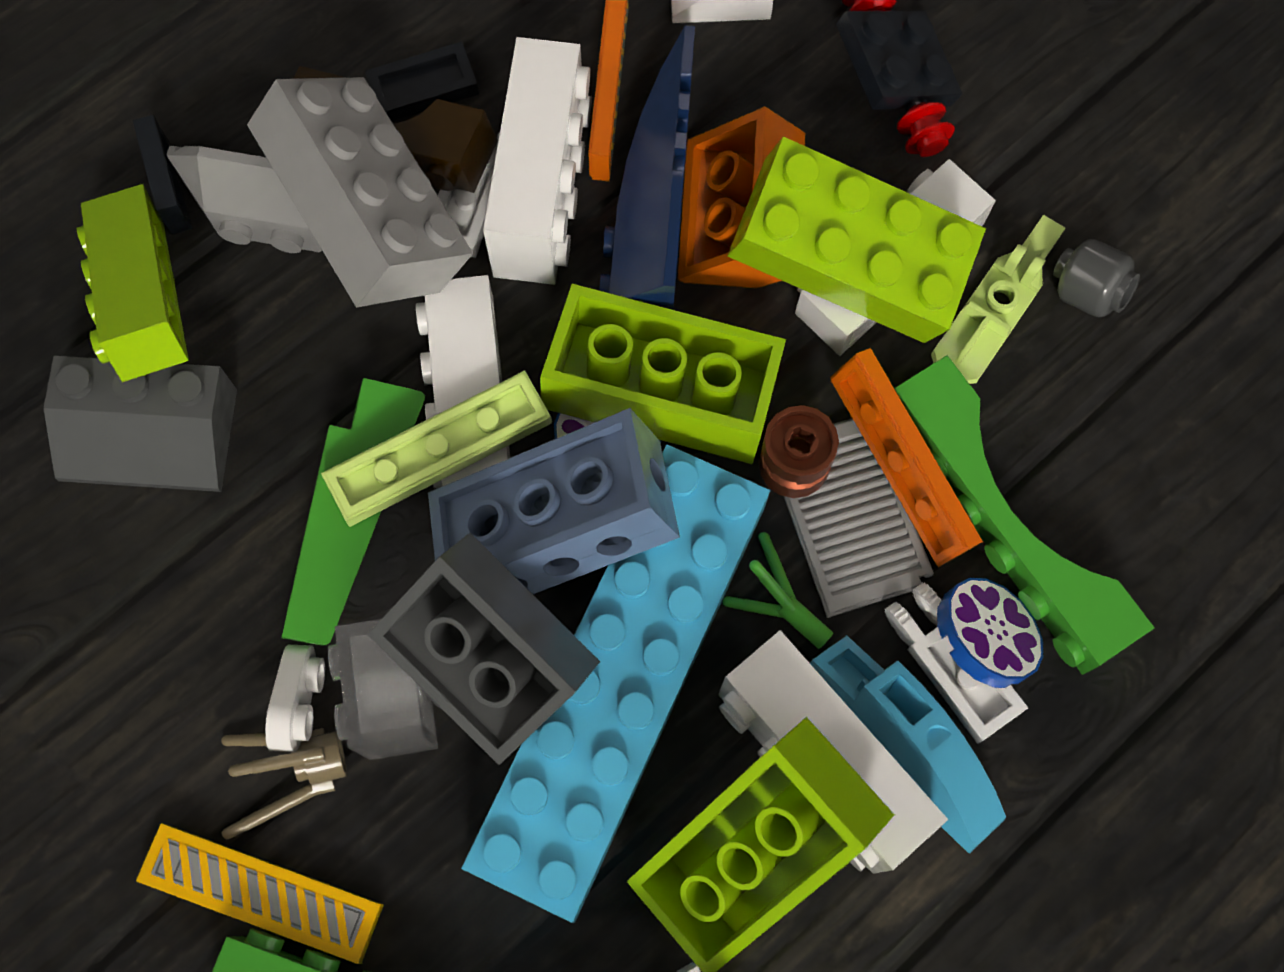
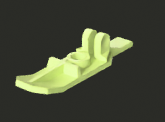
(983, 321)

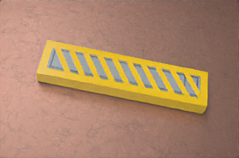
(260, 893)

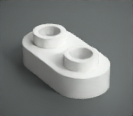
(289, 709)

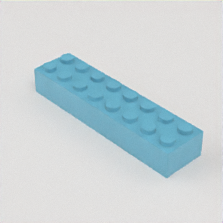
(590, 754)

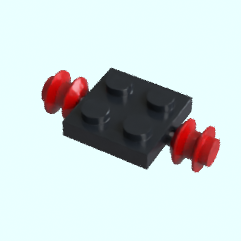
(902, 68)

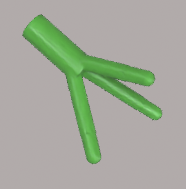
(781, 590)

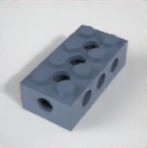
(564, 503)

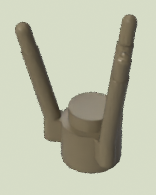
(316, 760)

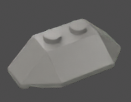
(242, 197)

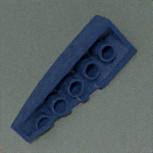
(651, 190)

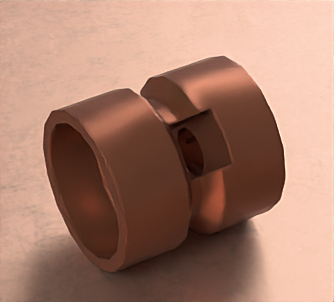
(793, 464)

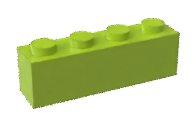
(130, 284)

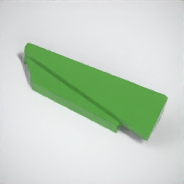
(331, 548)

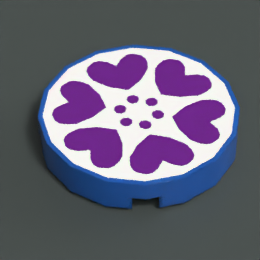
(990, 632)

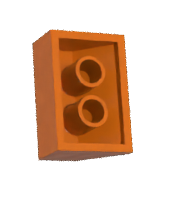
(717, 188)

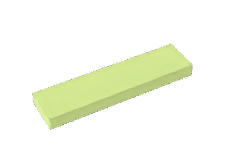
(436, 448)

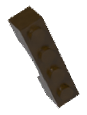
(445, 140)

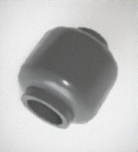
(1096, 278)

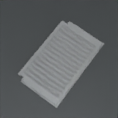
(857, 531)

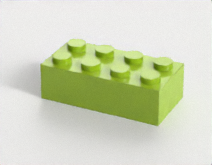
(856, 241)
(677, 371)
(761, 847)

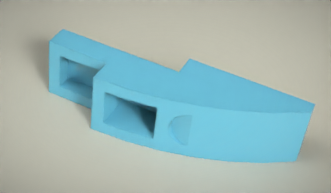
(917, 737)

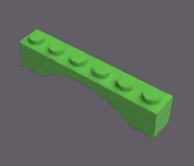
(1081, 609)

